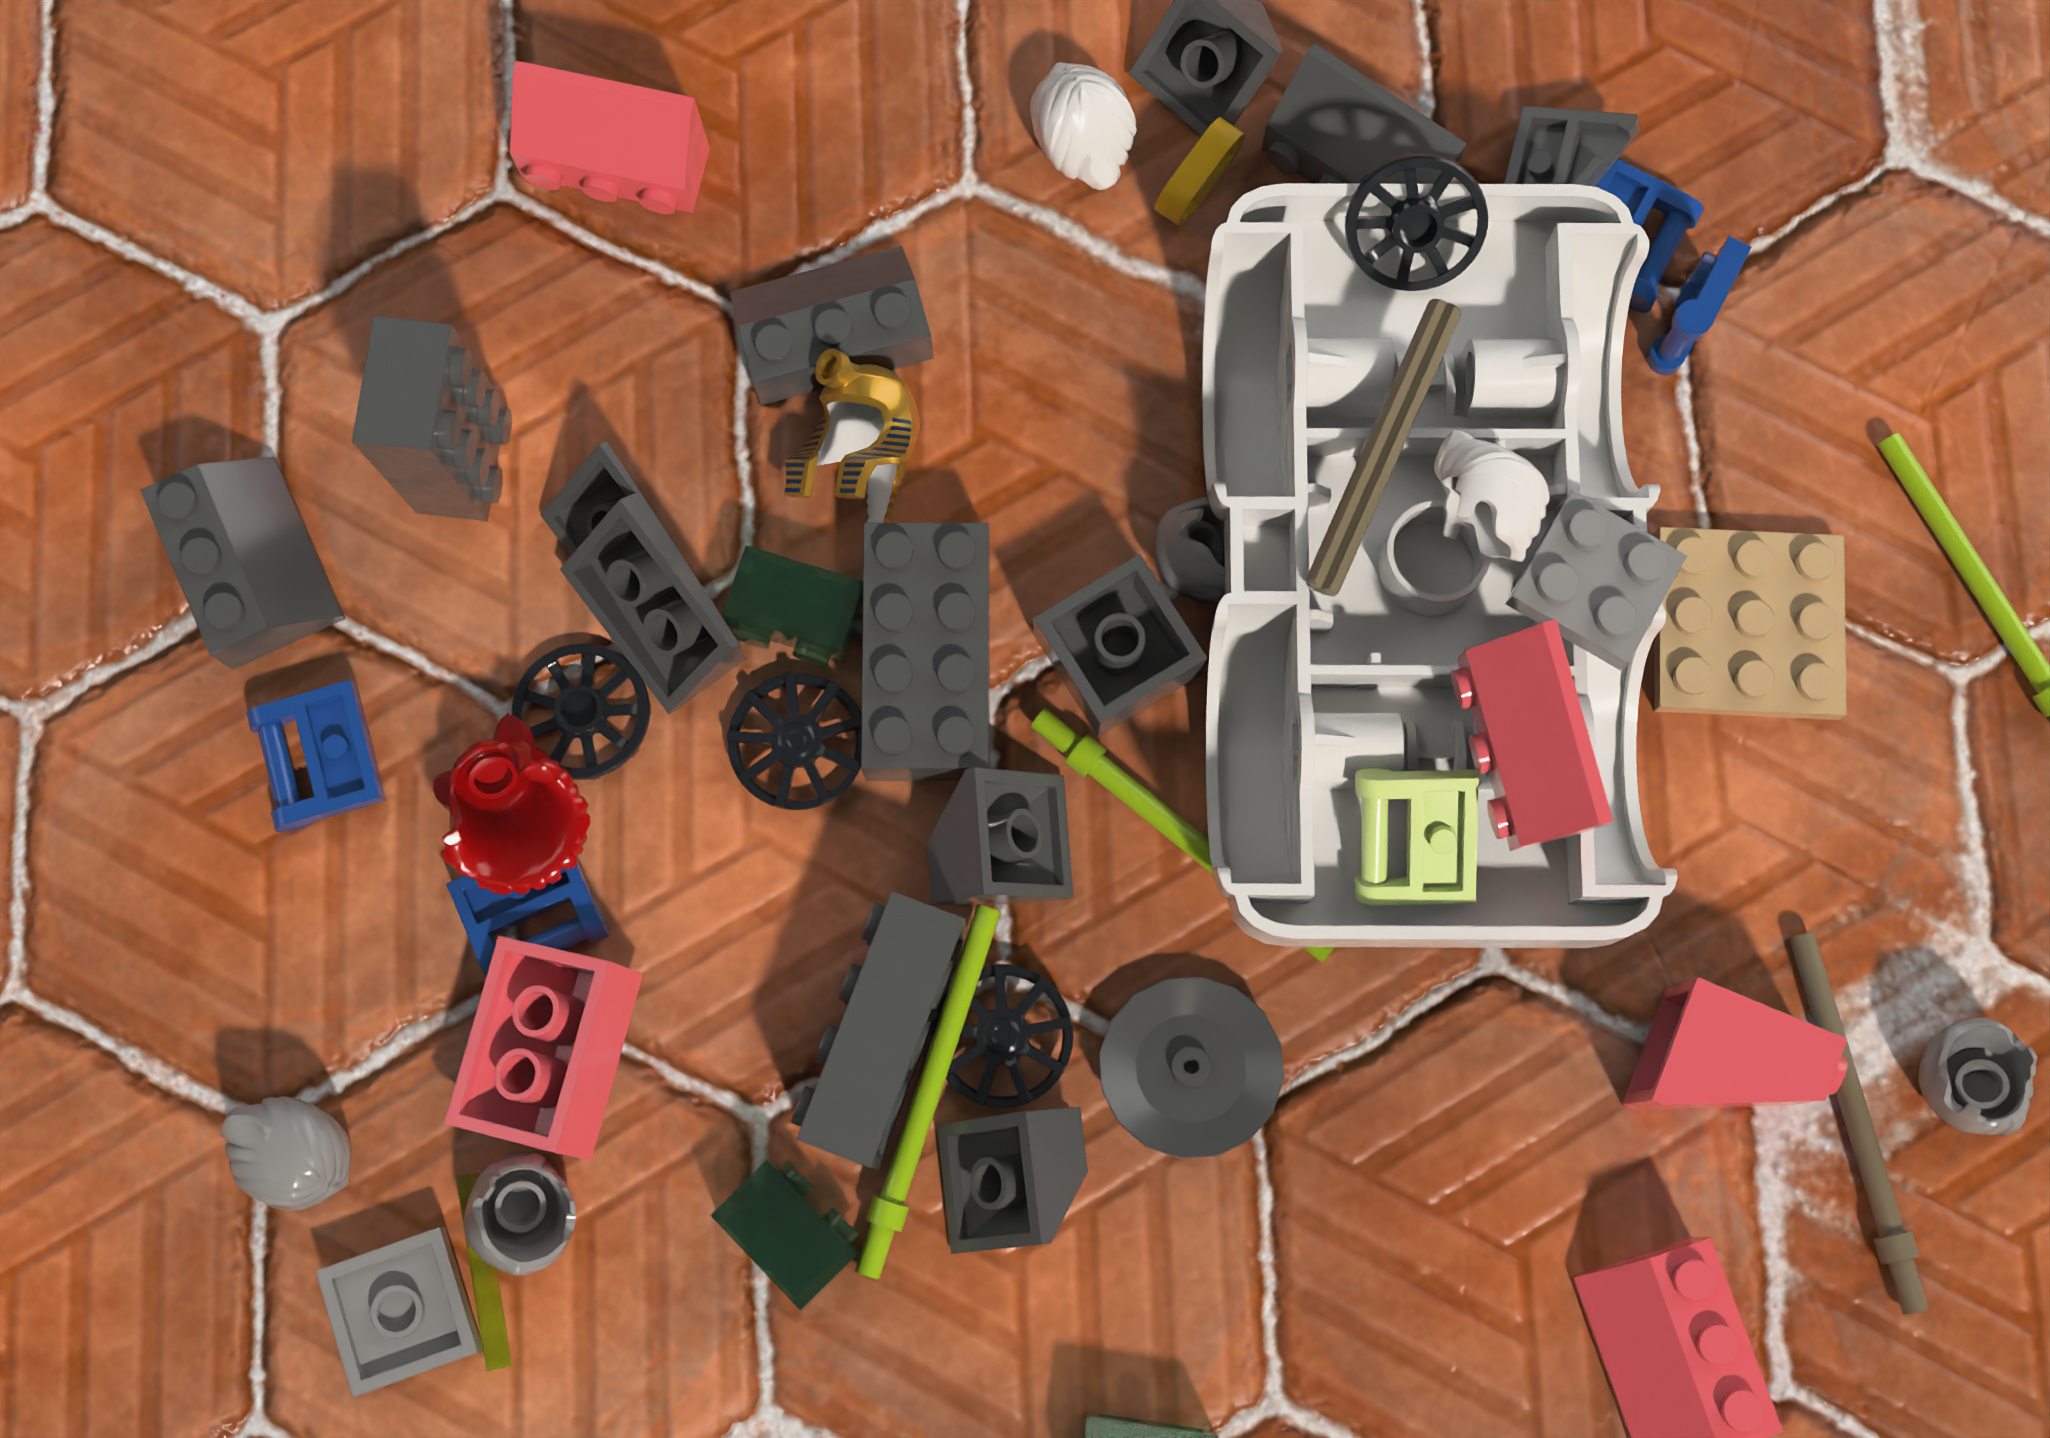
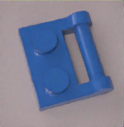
(1640, 194)
(1697, 305)
(334, 750)
(490, 913)

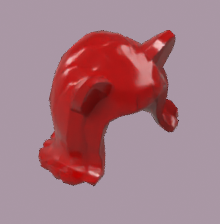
(511, 813)

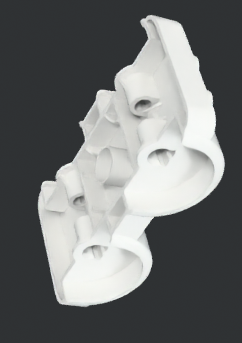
(1363, 679)

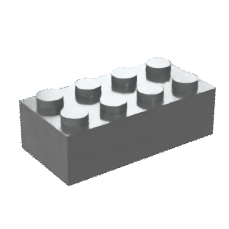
(431, 419)
(925, 651)
(882, 1030)

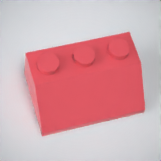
(607, 138)
(1531, 737)
(544, 1048)
(1676, 1345)

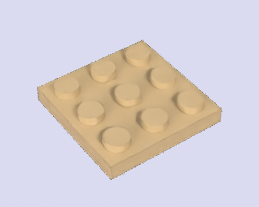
(1753, 625)

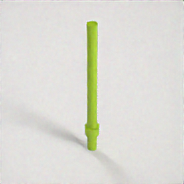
(1970, 567)
(1088, 757)
(888, 1210)

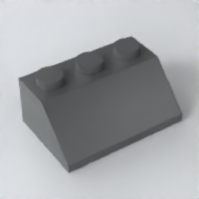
(1344, 126)
(851, 306)
(242, 557)

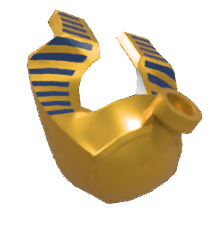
(865, 427)

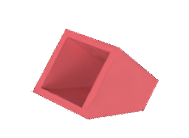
(1731, 1052)

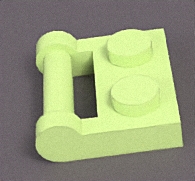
(1439, 837)

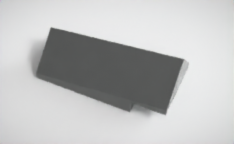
(639, 582)

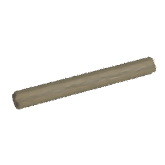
(1383, 447)

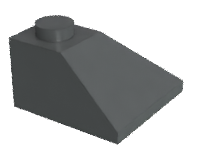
(1208, 59)
(1001, 841)
(1010, 1177)

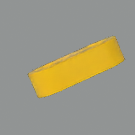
(1199, 172)

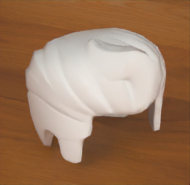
(1083, 123)
(1493, 493)

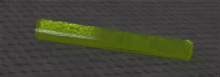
(486, 1294)

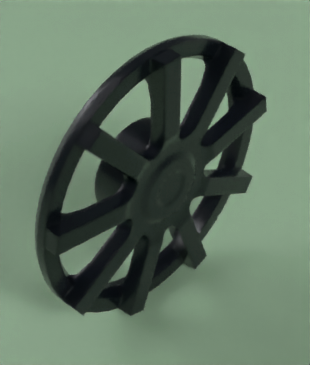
(1416, 221)
(583, 710)
(795, 740)
(1005, 1036)

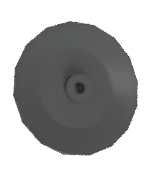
(1191, 1067)

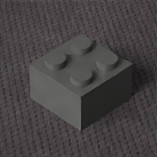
(1119, 645)

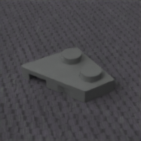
(1568, 145)

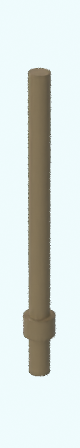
(1894, 1243)

